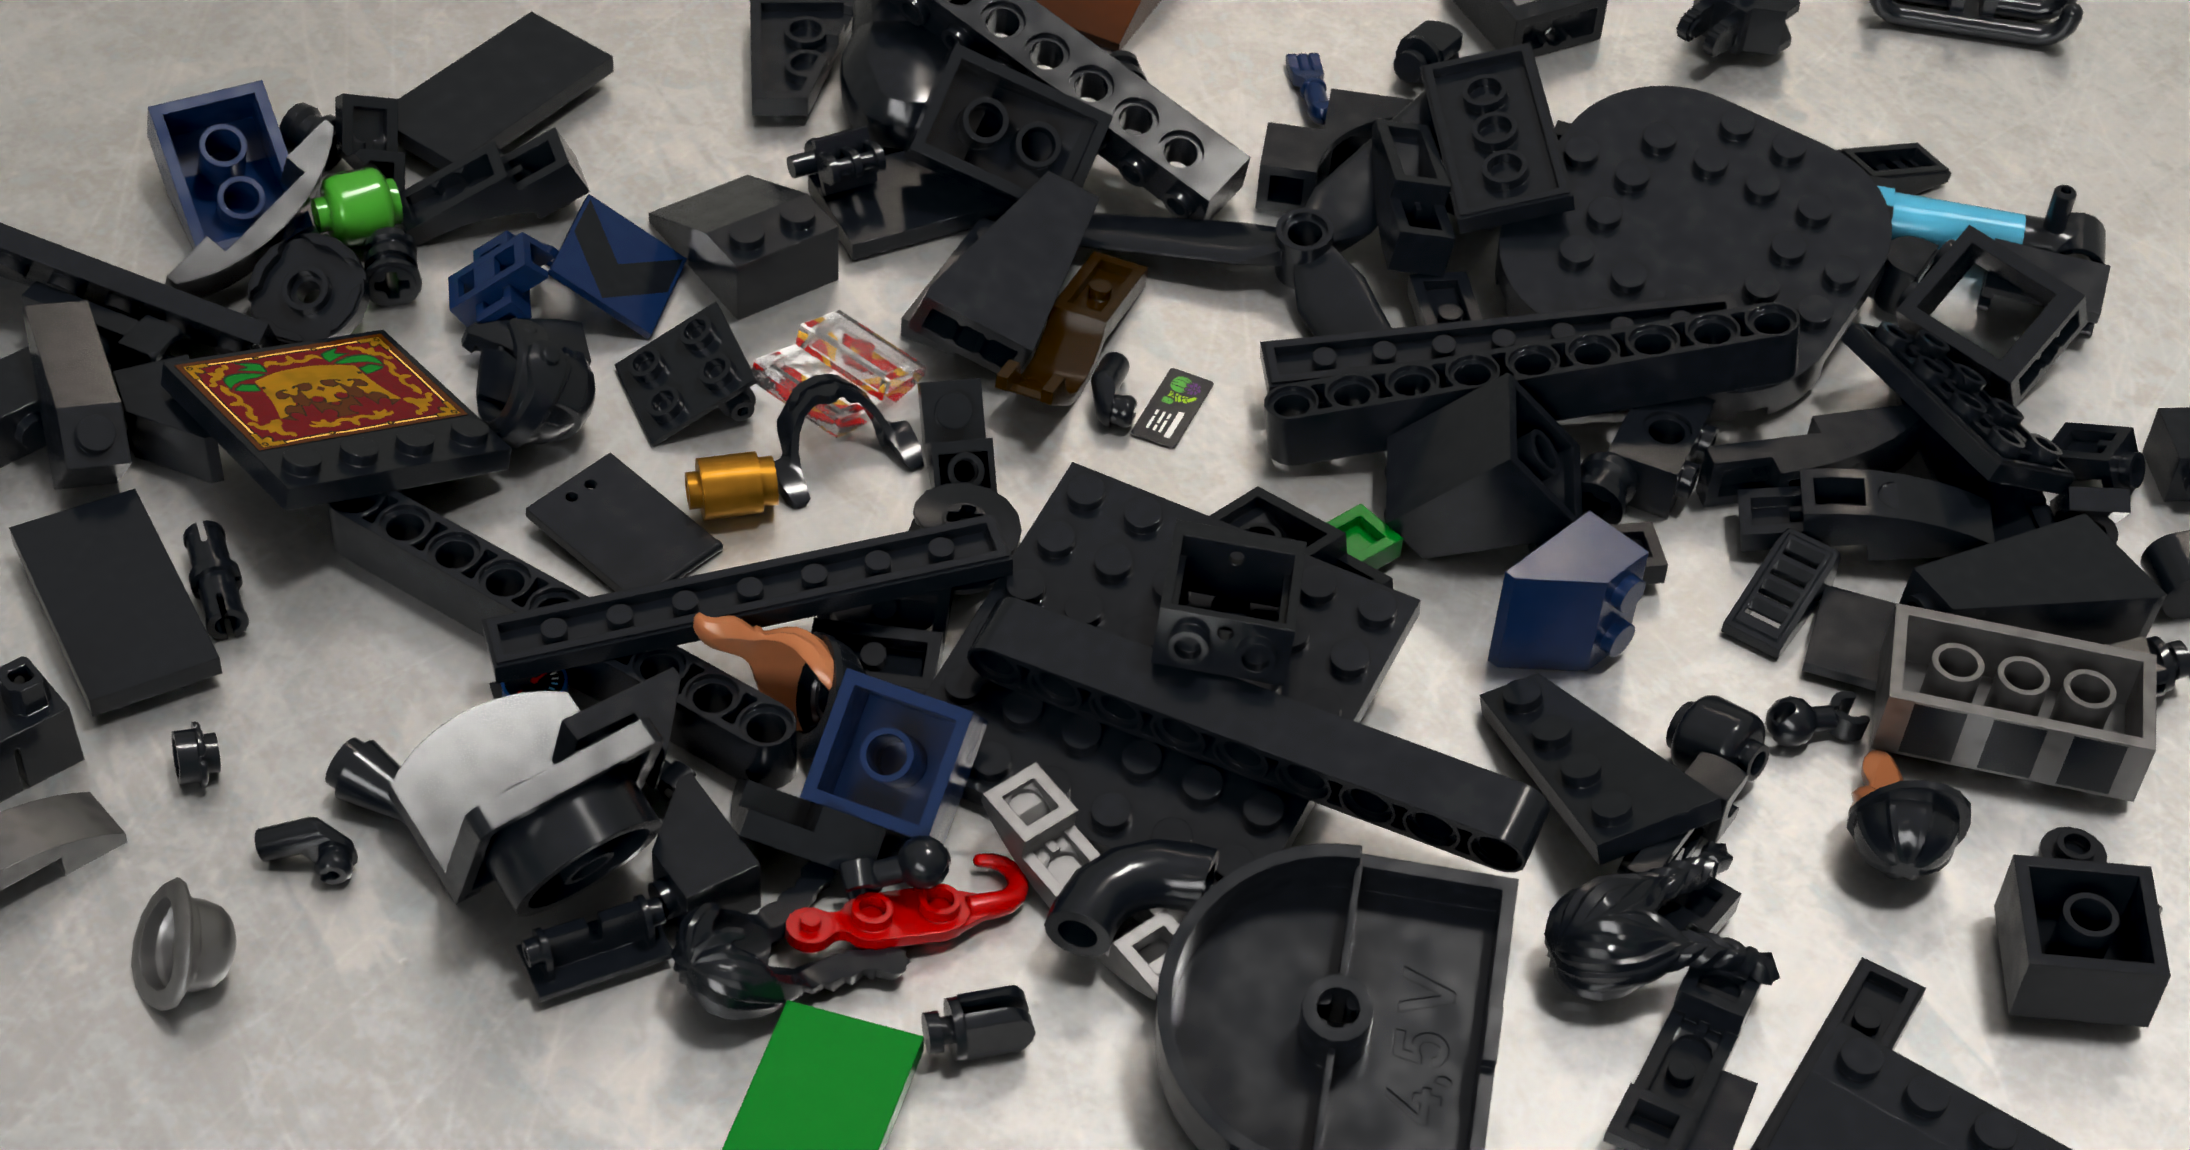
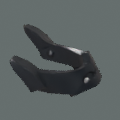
(827, 390)

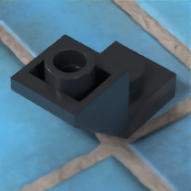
(955, 433)

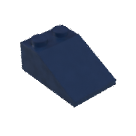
(220, 160)

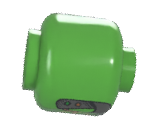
(356, 205)

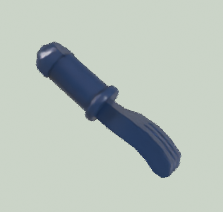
(1308, 74)

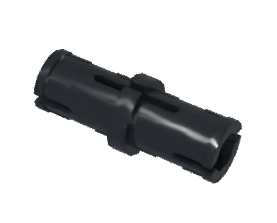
(215, 580)

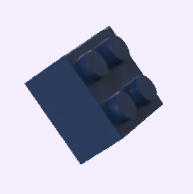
(894, 757)

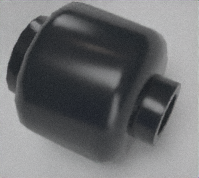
(1719, 729)

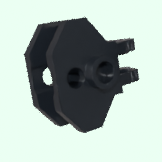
(1739, 25)

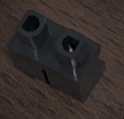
(34, 729)

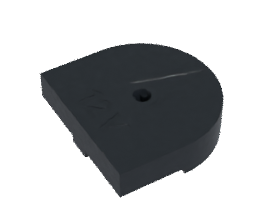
(1347, 937)

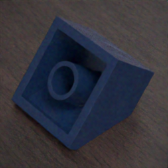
(1570, 600)

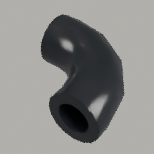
(1124, 883)

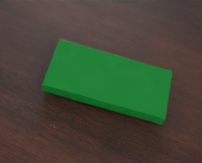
(826, 1084)

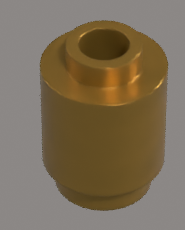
(732, 485)

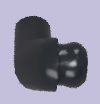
(310, 836)

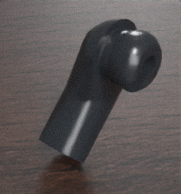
(1106, 384)

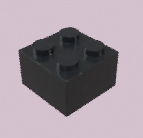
(2081, 941)

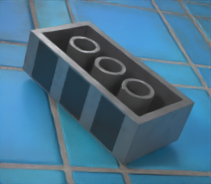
(2016, 702)

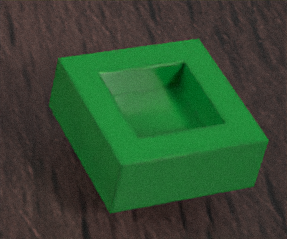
(1368, 537)

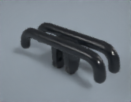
(1978, 19)

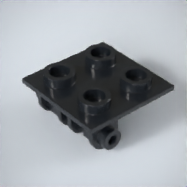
(689, 375)

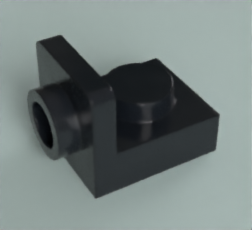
(2102, 454)

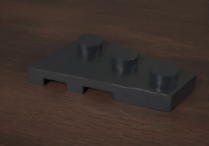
(794, 51)

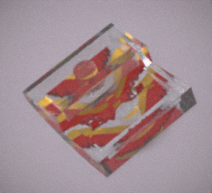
(846, 349)

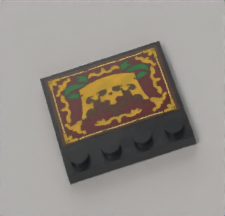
(334, 418)

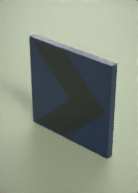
(617, 266)

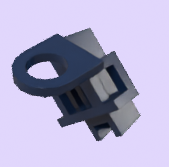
(501, 268)

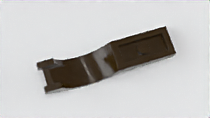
(1076, 331)

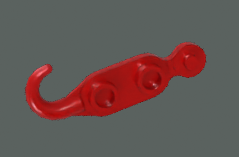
(908, 914)

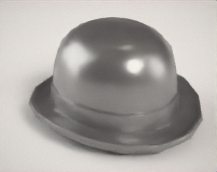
(180, 946)

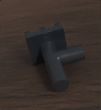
(841, 159)

